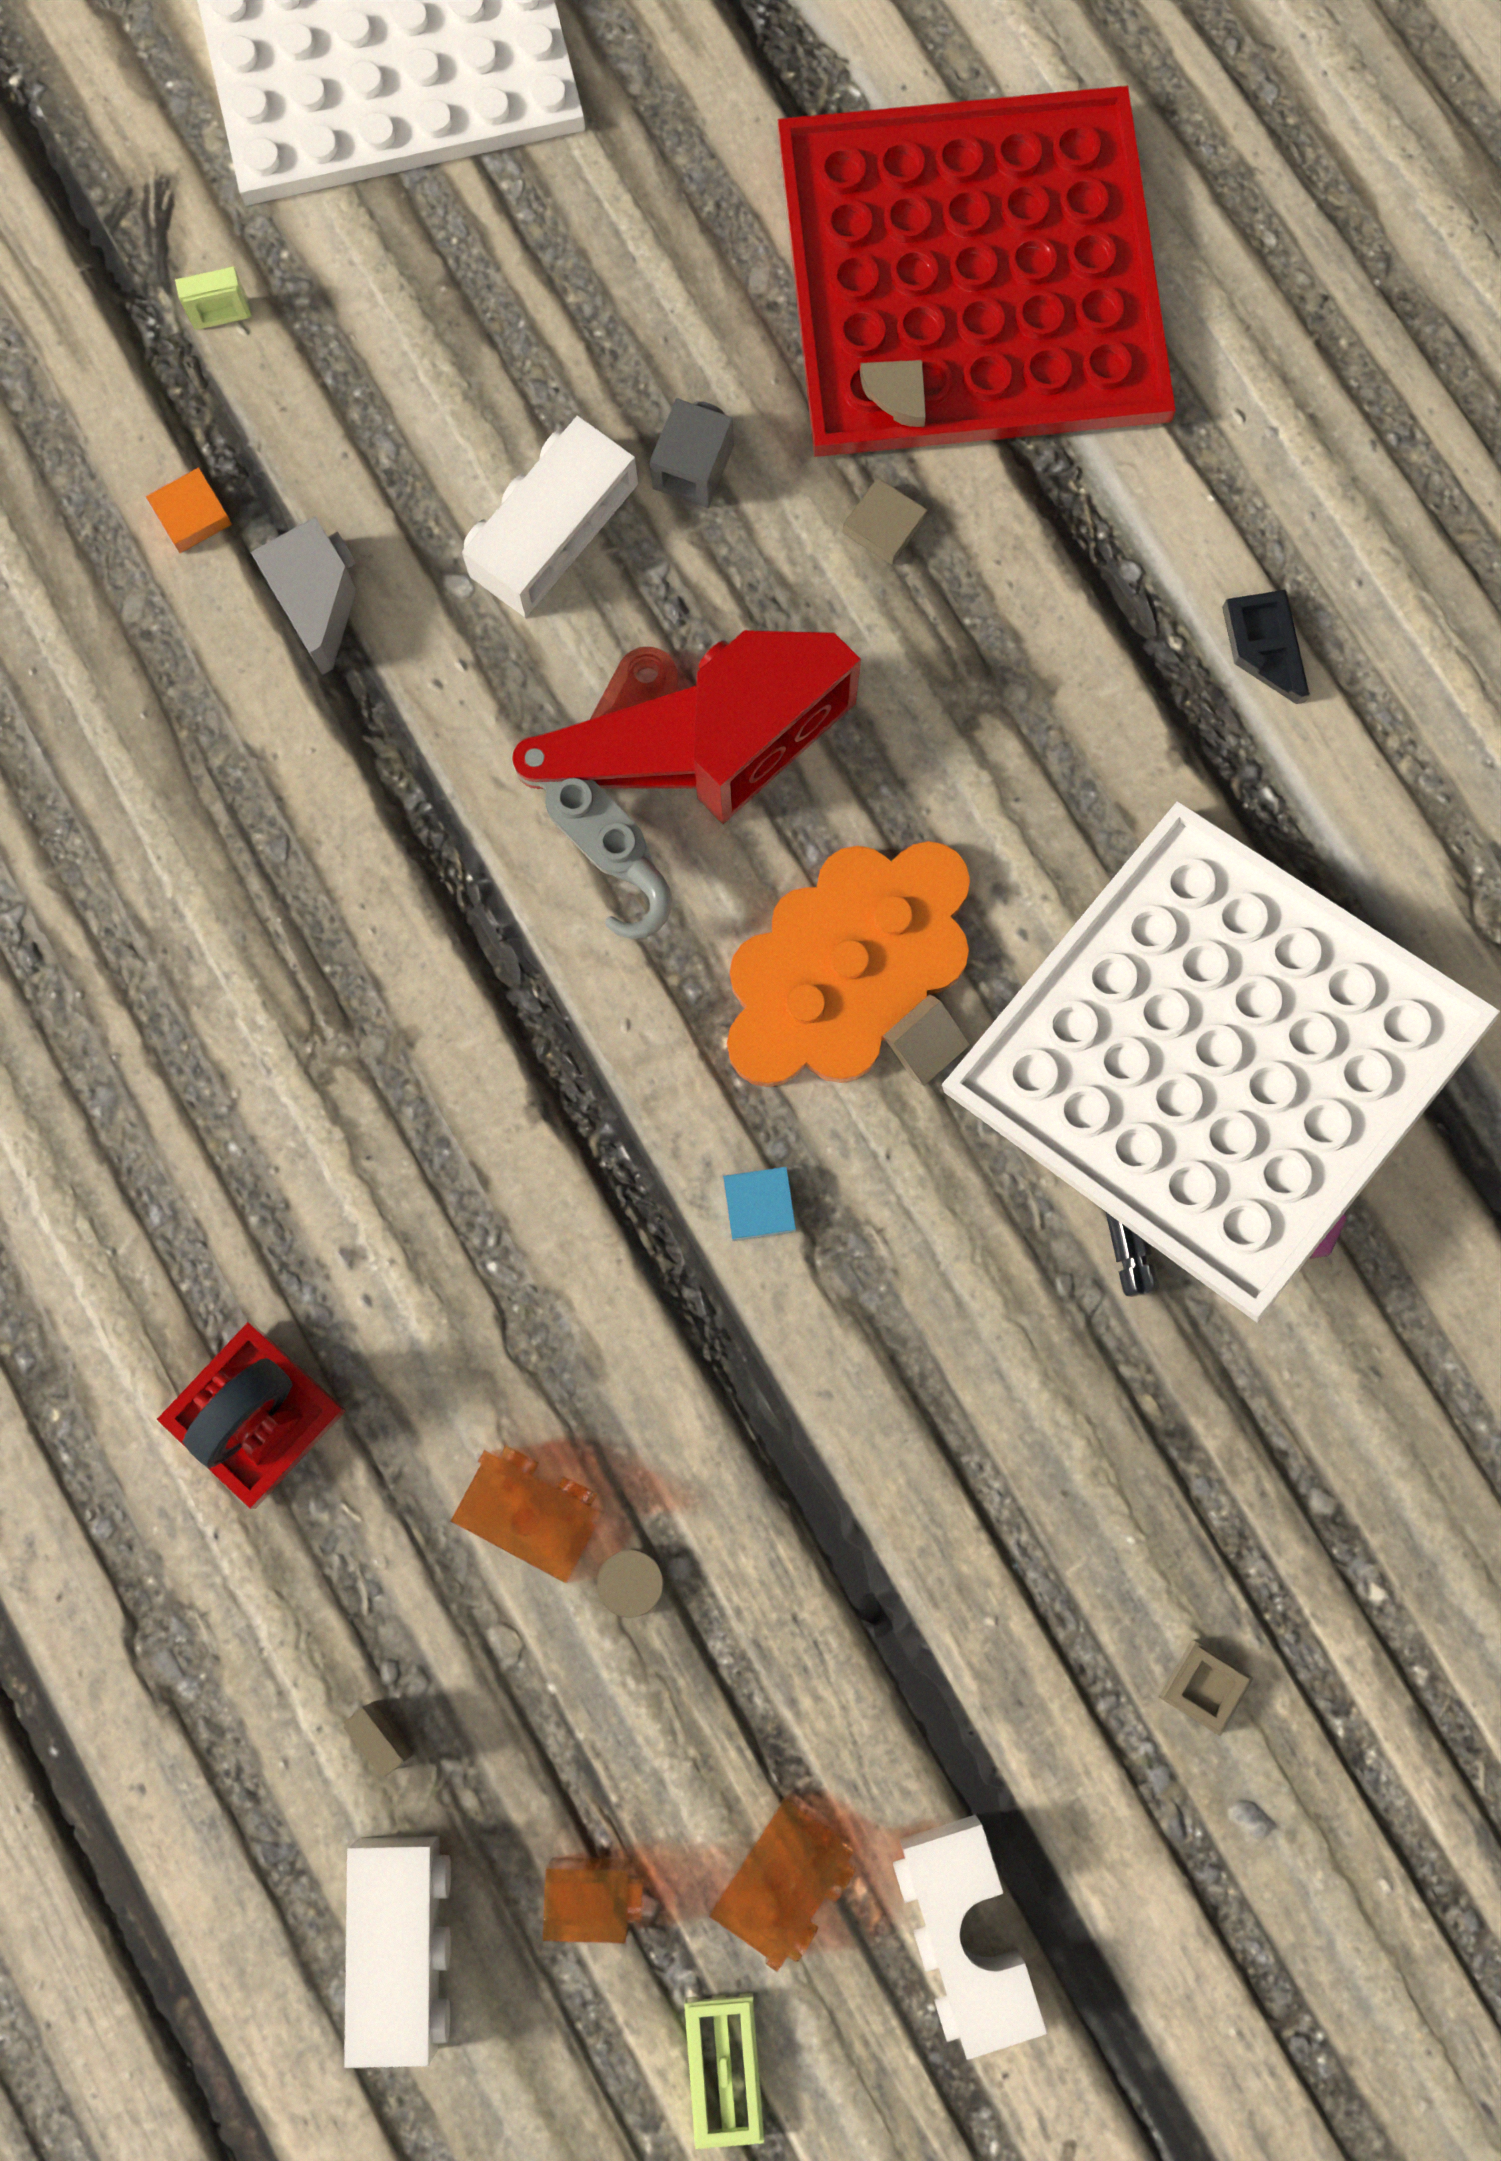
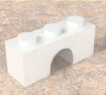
(987, 1997)

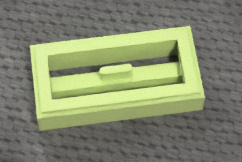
(719, 2008)

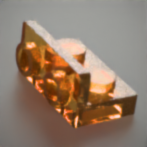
(528, 1514)
(784, 1884)

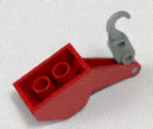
(726, 737)

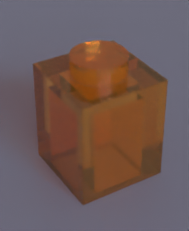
(591, 1900)

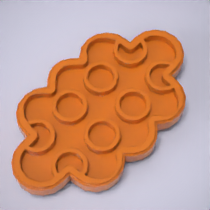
(847, 963)

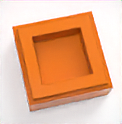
(188, 510)

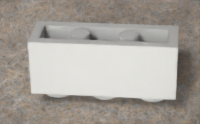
(549, 515)
(395, 1952)

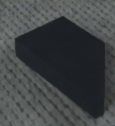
(1266, 642)

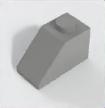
(311, 585)

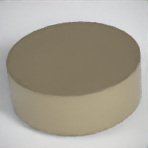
(630, 1583)

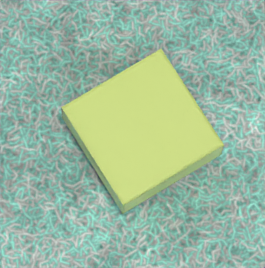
(213, 298)

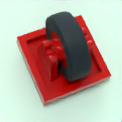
(251, 1415)

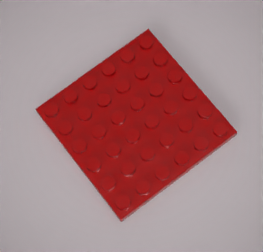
(991, 249)

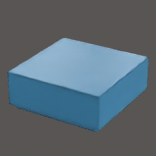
(759, 1204)

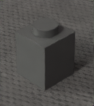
(692, 452)

